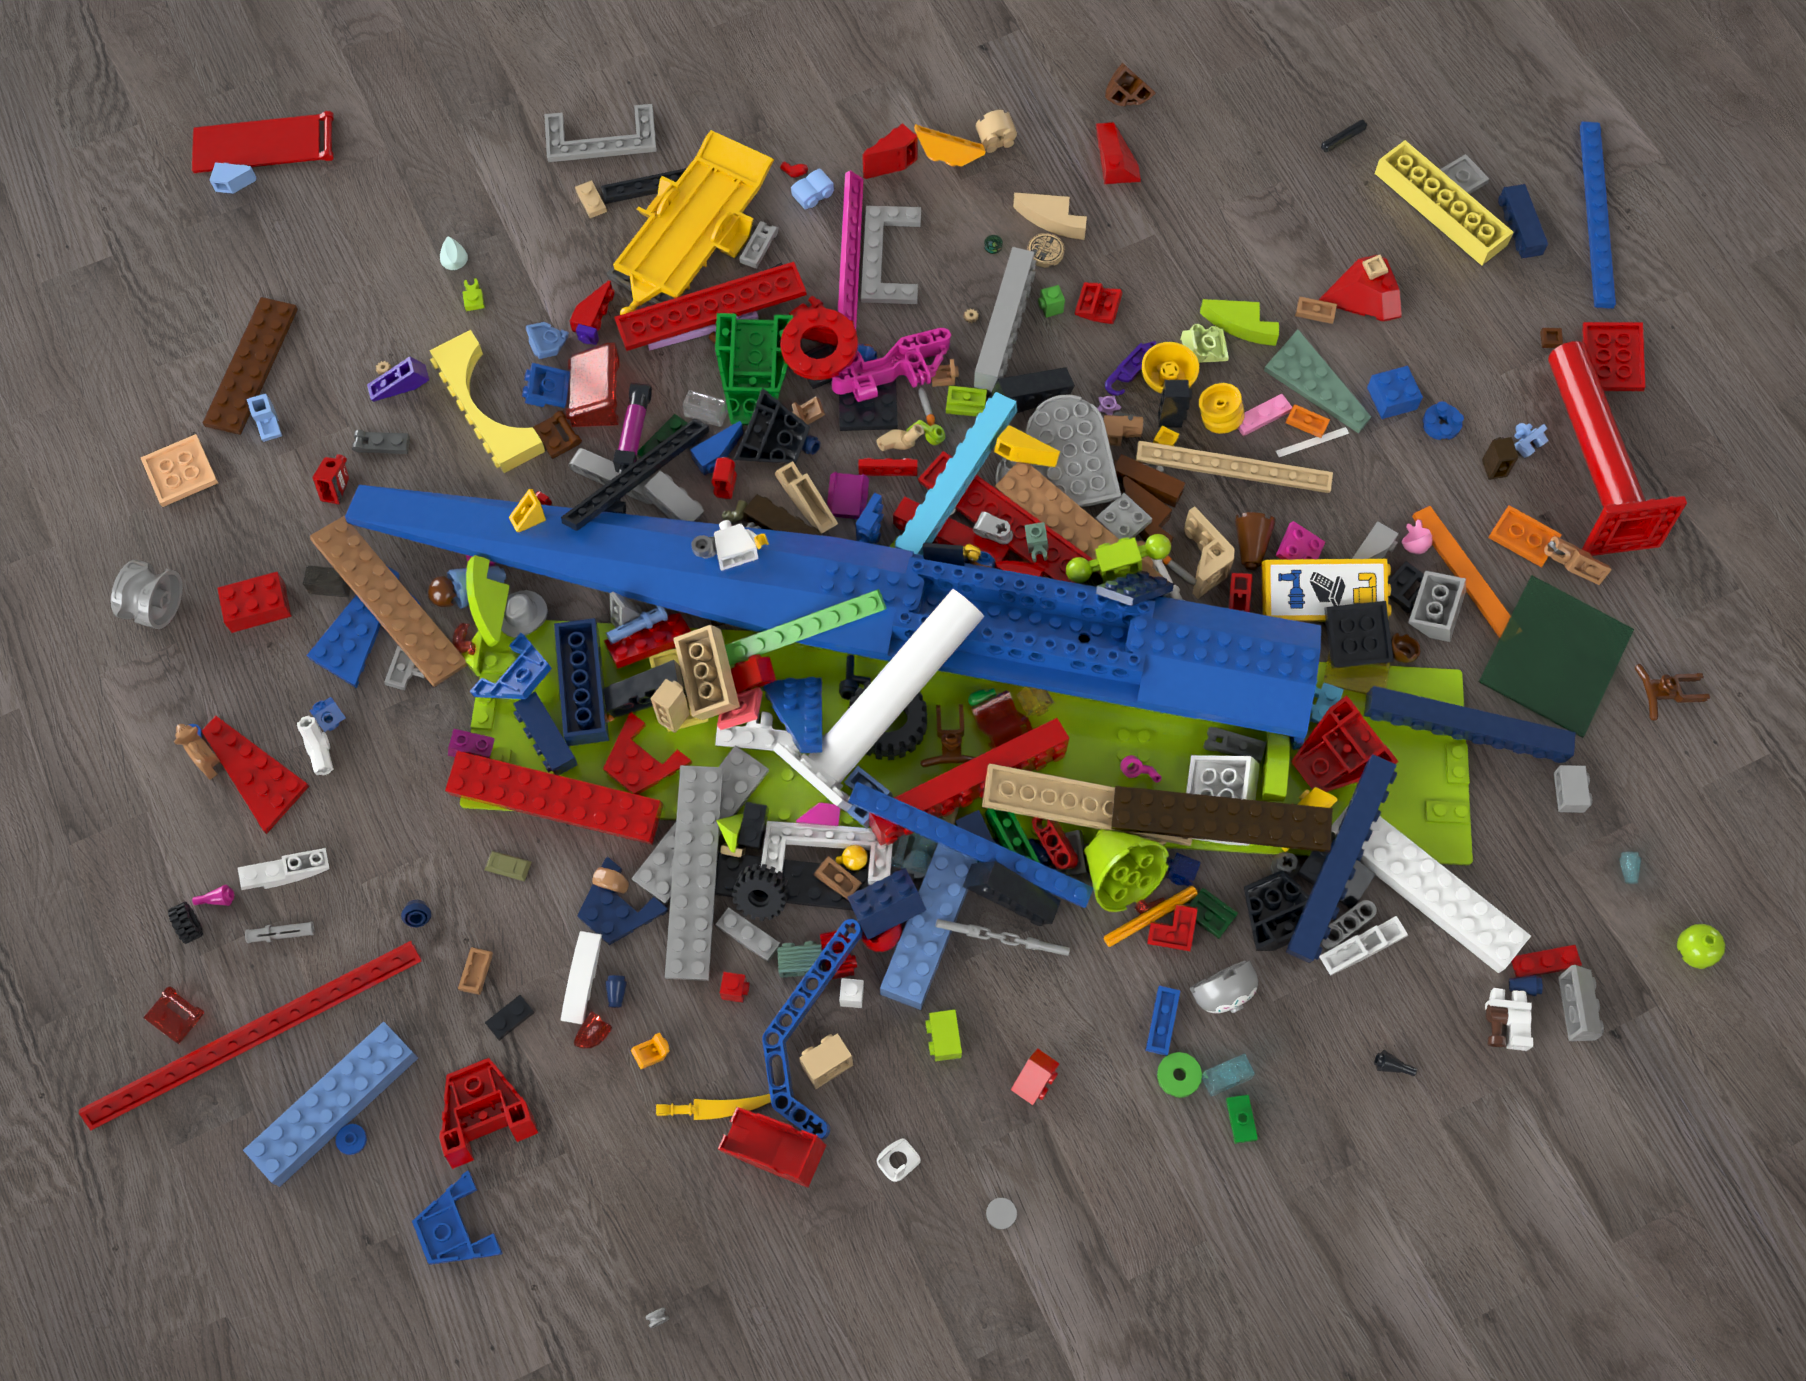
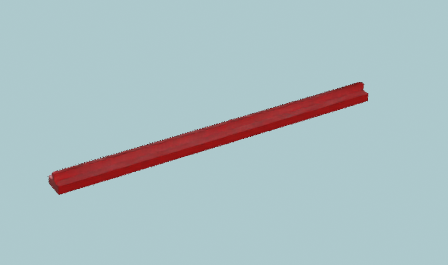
(249, 1036)

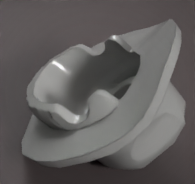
(523, 613)

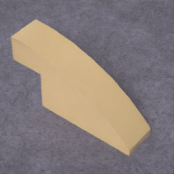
(1050, 214)
(806, 497)

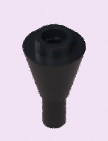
(1388, 1063)

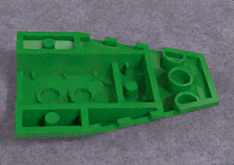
(749, 360)

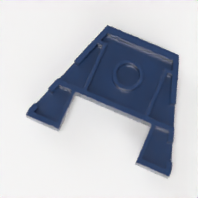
(611, 916)

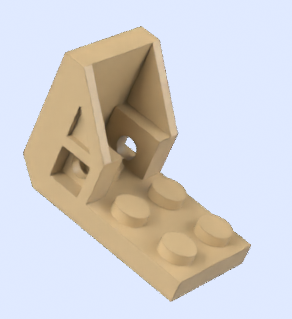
(1216, 552)

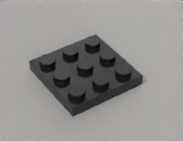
(870, 414)
(1358, 634)

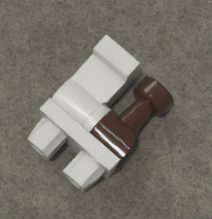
(1514, 1015)

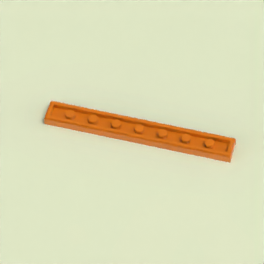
(1462, 567)

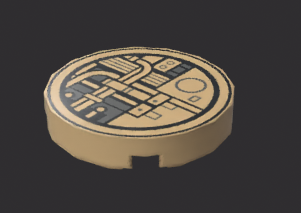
(1047, 249)

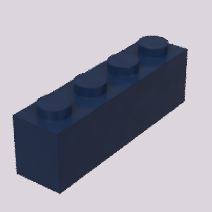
(1523, 221)
(545, 734)

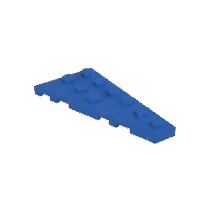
(348, 641)
(800, 709)

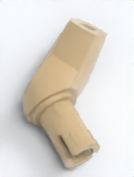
(900, 439)

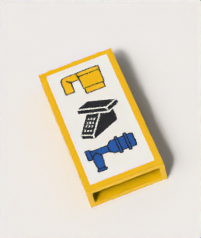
(1306, 586)

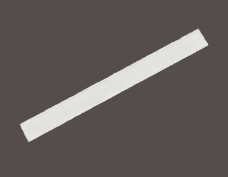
(1311, 442)

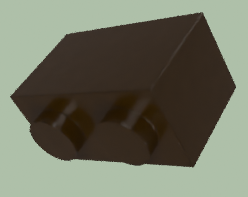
(1500, 458)

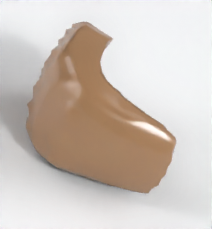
(610, 880)

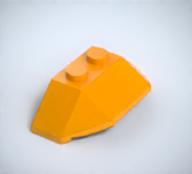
(947, 147)

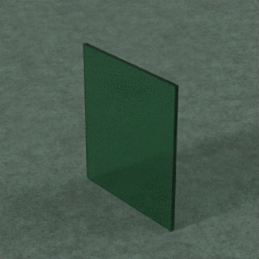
(1556, 656)

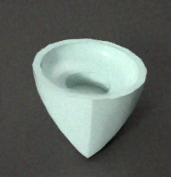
(452, 254)

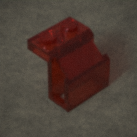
(1000, 719)

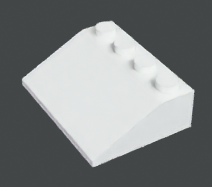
(1223, 778)

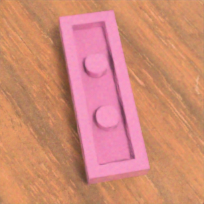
(1264, 414)

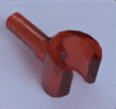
(1142, 906)

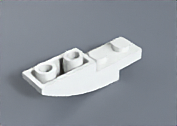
(284, 871)

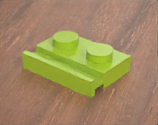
(965, 401)

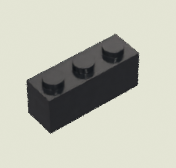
(1174, 403)

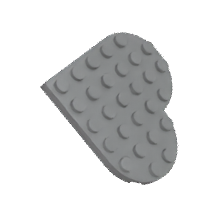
(1085, 459)

